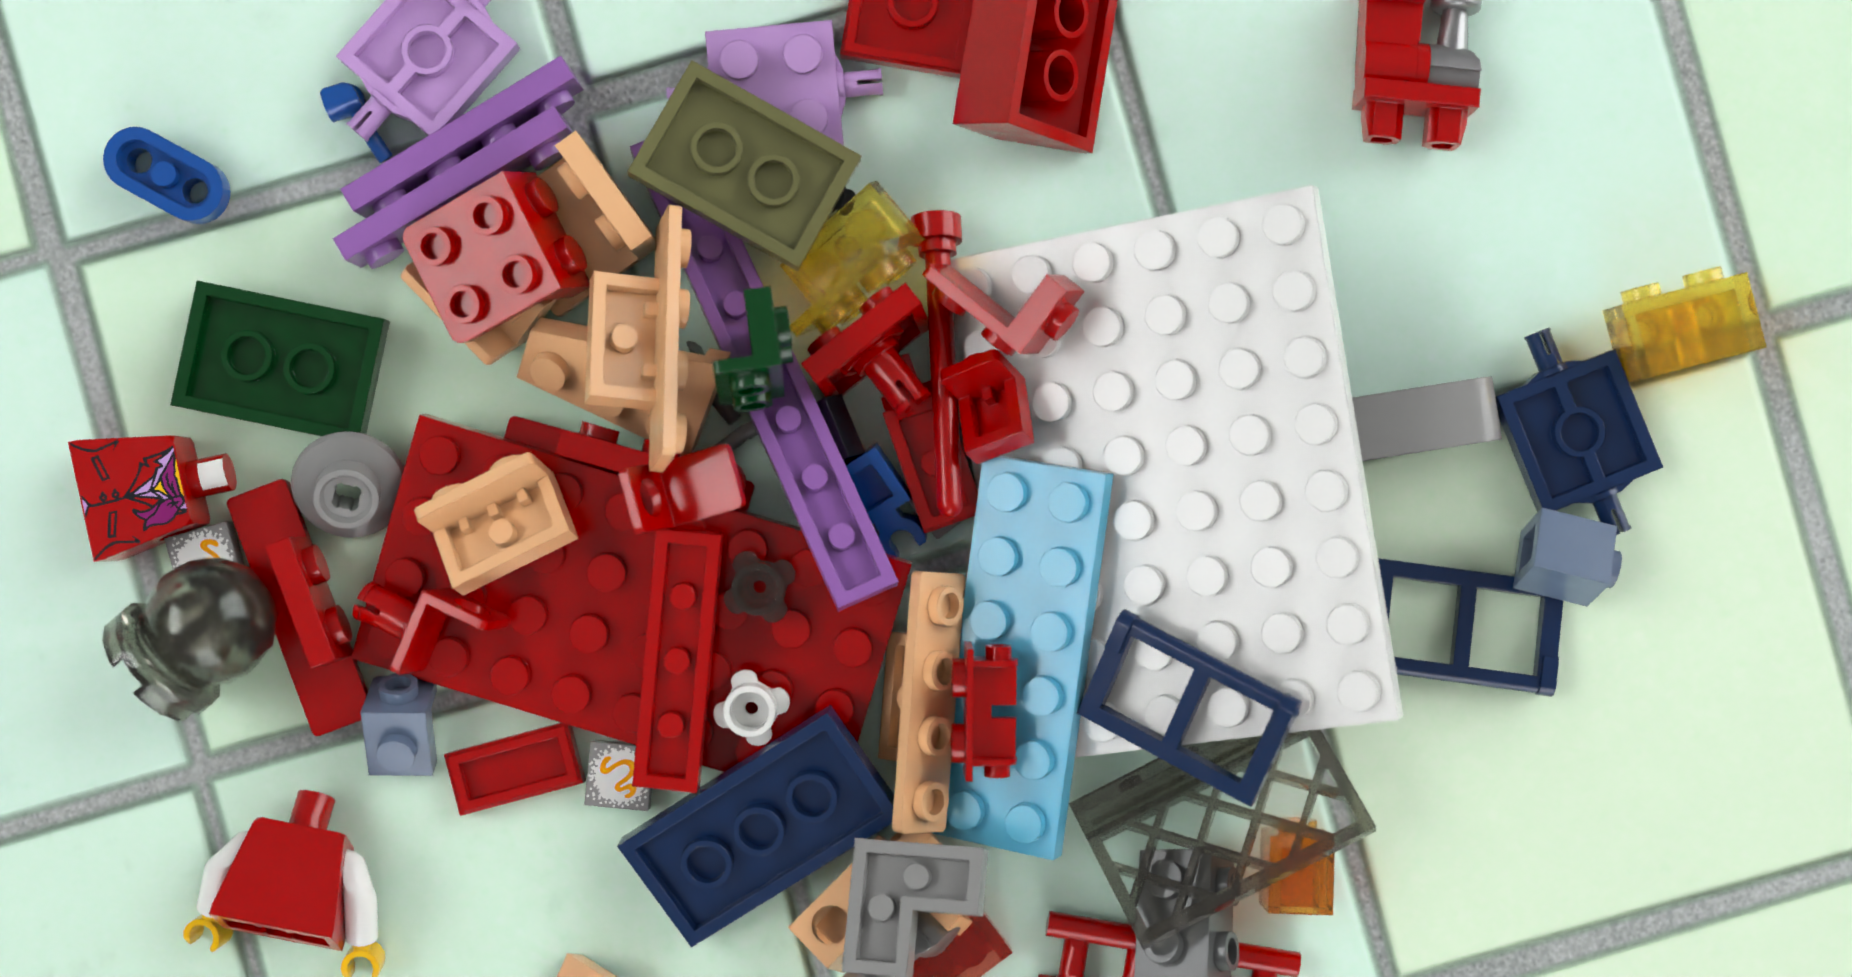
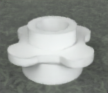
(756, 725)

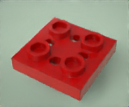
(872, 350)

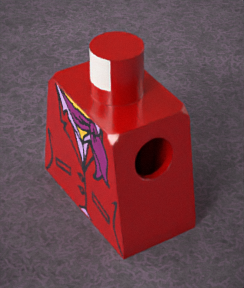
(144, 491)

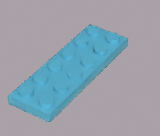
(1037, 590)

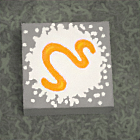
(211, 541)
(612, 777)

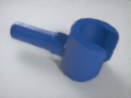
(343, 102)

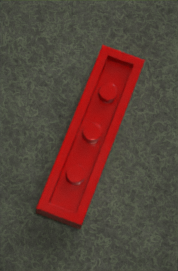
(678, 659)

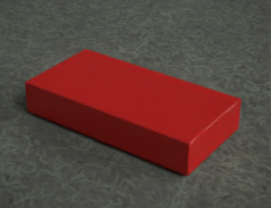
(514, 768)

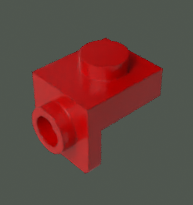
(990, 405)

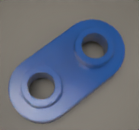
(169, 178)

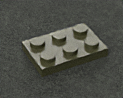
(744, 165)

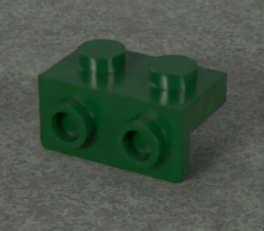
(757, 379)

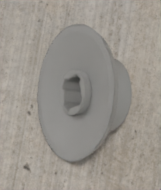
(349, 460)

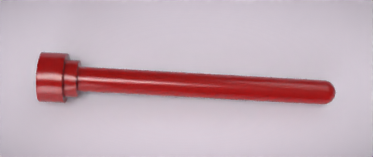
(942, 235)

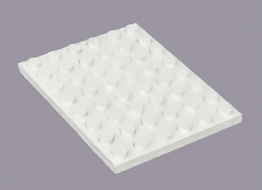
(1235, 454)

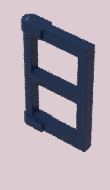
(1546, 659)
(1168, 747)

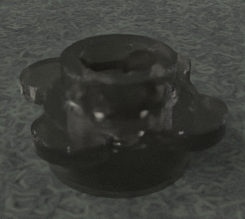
(743, 596)

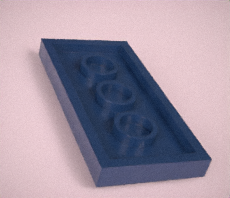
(760, 826)

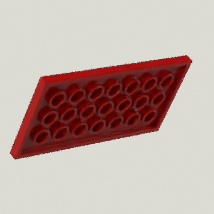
(584, 607)

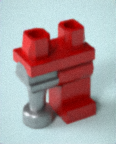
(1415, 78)

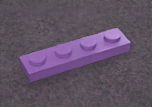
(546, 87)
(380, 236)

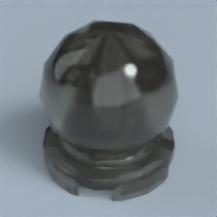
(195, 632)

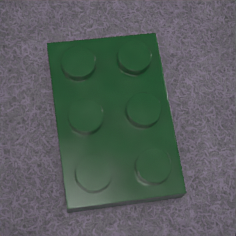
(279, 361)

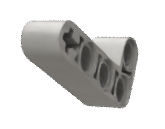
(1427, 418)

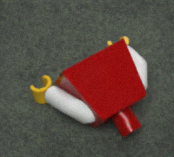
(292, 886)

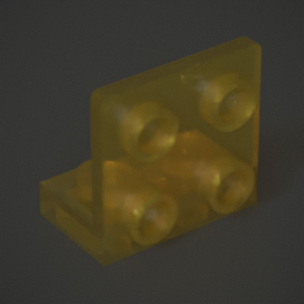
(854, 255)

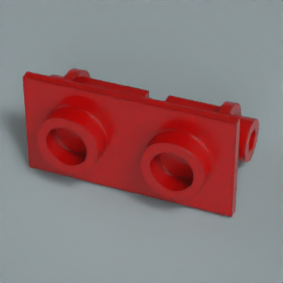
(982, 737)

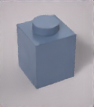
(1567, 557)

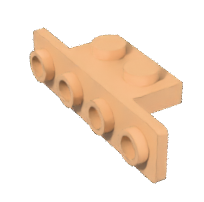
(636, 340)
(920, 701)

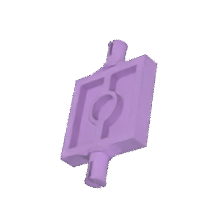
(425, 61)
(791, 70)

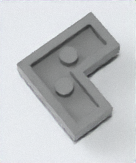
(895, 883)

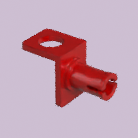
(686, 491)
(421, 623)

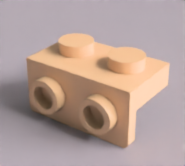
(497, 521)

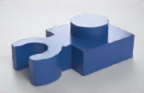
(882, 495)

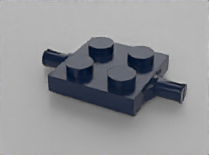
(1577, 431)

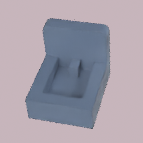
(399, 726)

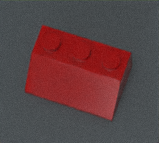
(1035, 71)

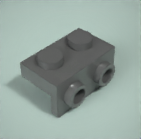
(1203, 948)

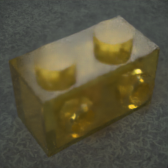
(1685, 326)

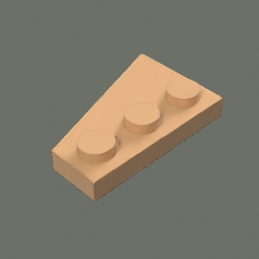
(557, 364)

